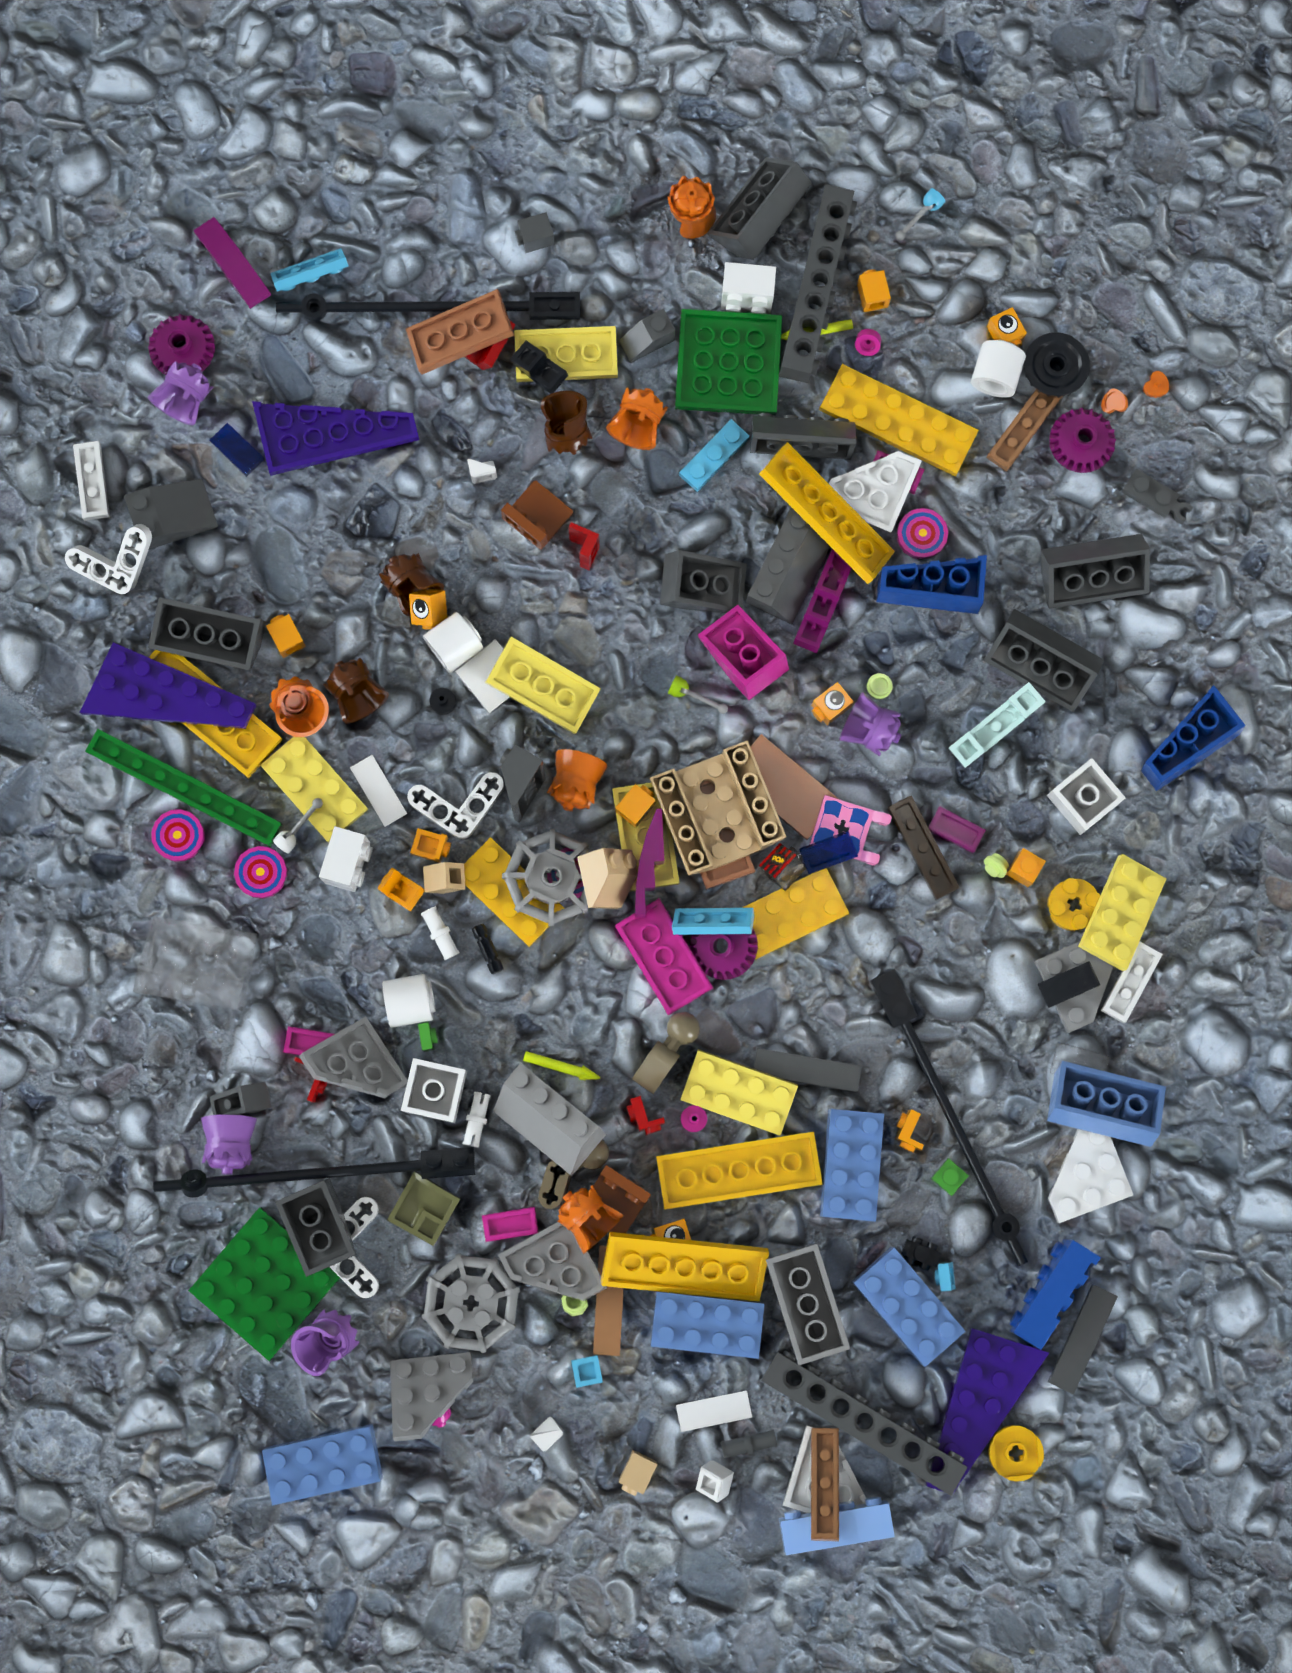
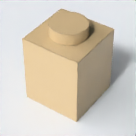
(444, 877)
(637, 1473)

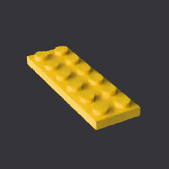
(899, 420)
(827, 512)
(240, 747)
(739, 1170)
(684, 1266)

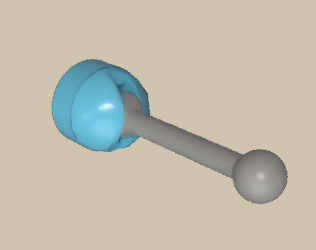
(932, 201)

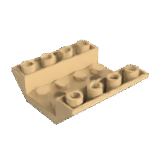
(736, 804)

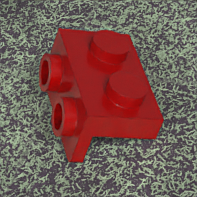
(637, 1113)

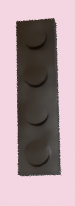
(923, 848)

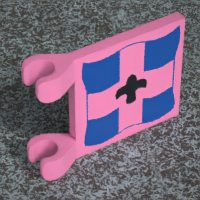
(840, 816)

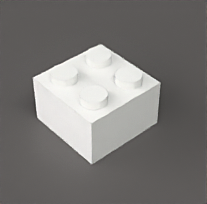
(748, 288)
(1086, 796)
(345, 859)
(434, 1090)

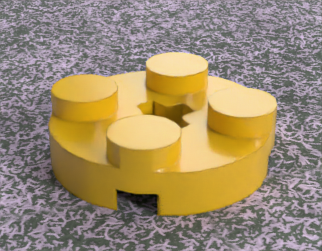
(1059, 908)
(1003, 1442)

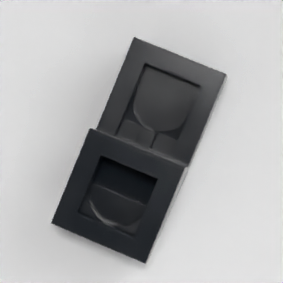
(538, 367)
(1068, 984)

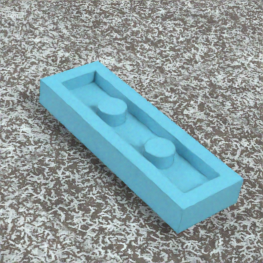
(309, 270)
(714, 455)
(713, 921)

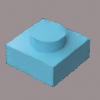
(945, 1276)
(587, 1371)

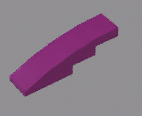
(232, 262)
(823, 603)
(651, 855)

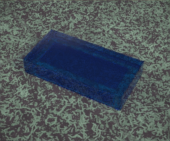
(236, 449)
(828, 852)

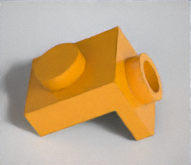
(430, 845)
(400, 889)
(907, 1124)

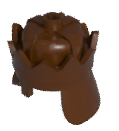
(566, 421)
(407, 575)
(355, 690)

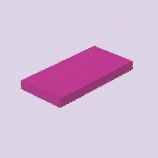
(664, 957)

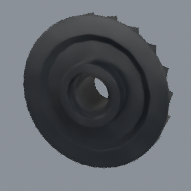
(1060, 350)

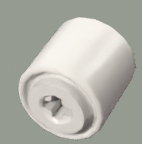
(998, 368)
(454, 641)
(408, 1000)

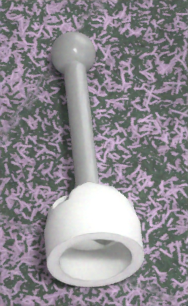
(286, 839)

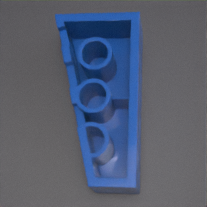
(935, 585)
(1199, 735)
(1053, 1292)

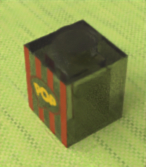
(783, 866)

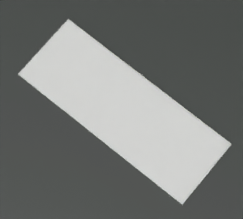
(378, 790)
(714, 1411)

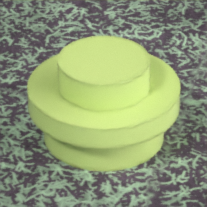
(879, 686)
(996, 865)

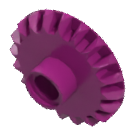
(198, 347)
(1073, 452)
(727, 965)

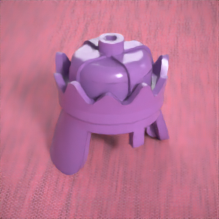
(181, 392)
(871, 725)
(228, 1141)
(323, 1341)

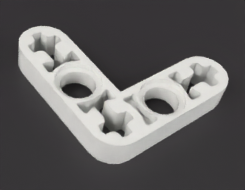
(117, 569)
(464, 813)
(358, 1265)

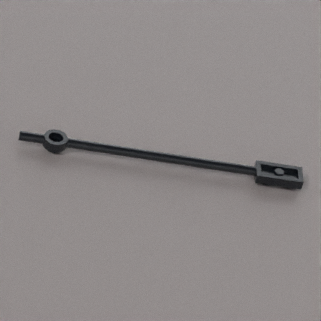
(540, 306)
(900, 1012)
(432, 1165)

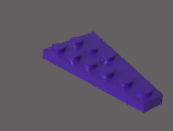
(984, 1392)

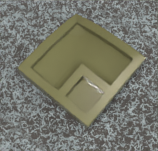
(423, 1208)

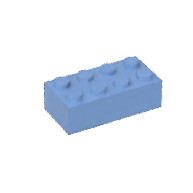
(1106, 1103)
(852, 1165)
(908, 1306)
(707, 1324)
(322, 1464)

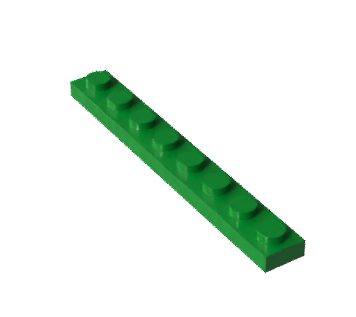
(183, 787)

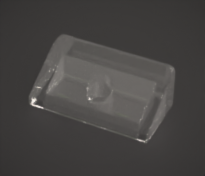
(1078, 1056)

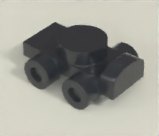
(925, 1255)

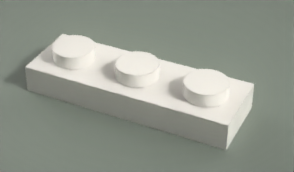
(91, 480)
(1131, 983)

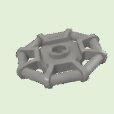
(537, 883)
(458, 1312)

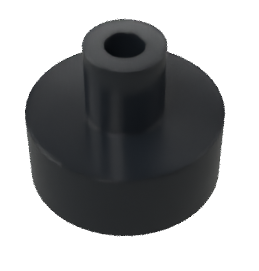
(442, 707)

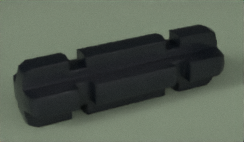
(487, 949)

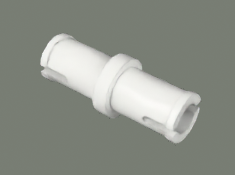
(440, 933)
(476, 1119)

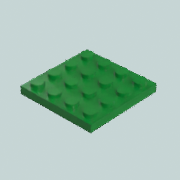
(728, 362)
(261, 1285)

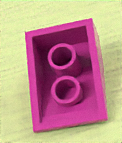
(744, 652)

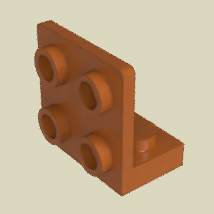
(537, 514)
(622, 1196)

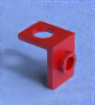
(317, 1087)

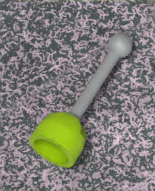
(680, 688)

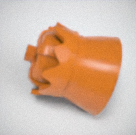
(693, 206)
(637, 419)
(299, 707)
(576, 778)
(587, 1217)

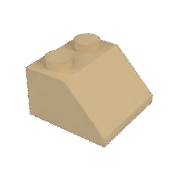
(607, 876)

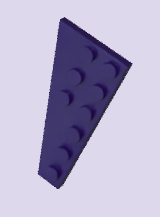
(320, 434)
(150, 690)

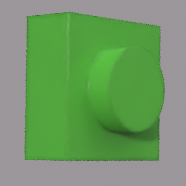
(428, 1036)
(949, 1177)

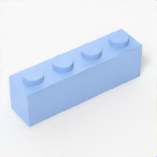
(856, 1525)

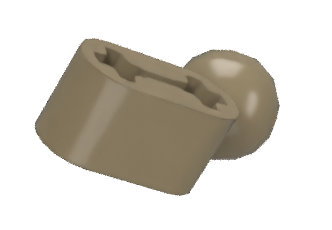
(681, 1030)
(594, 1161)

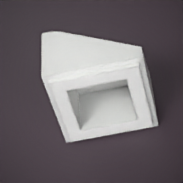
(481, 472)
(547, 1434)
(714, 1481)

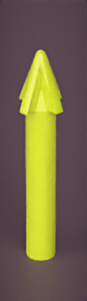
(832, 327)
(581, 1072)

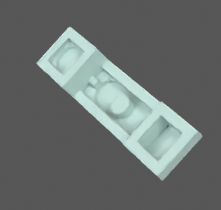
(997, 725)

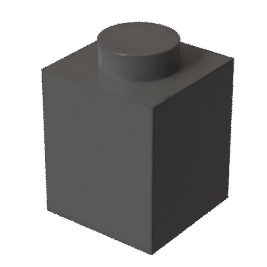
(534, 233)

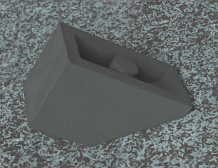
(648, 336)
(241, 1100)

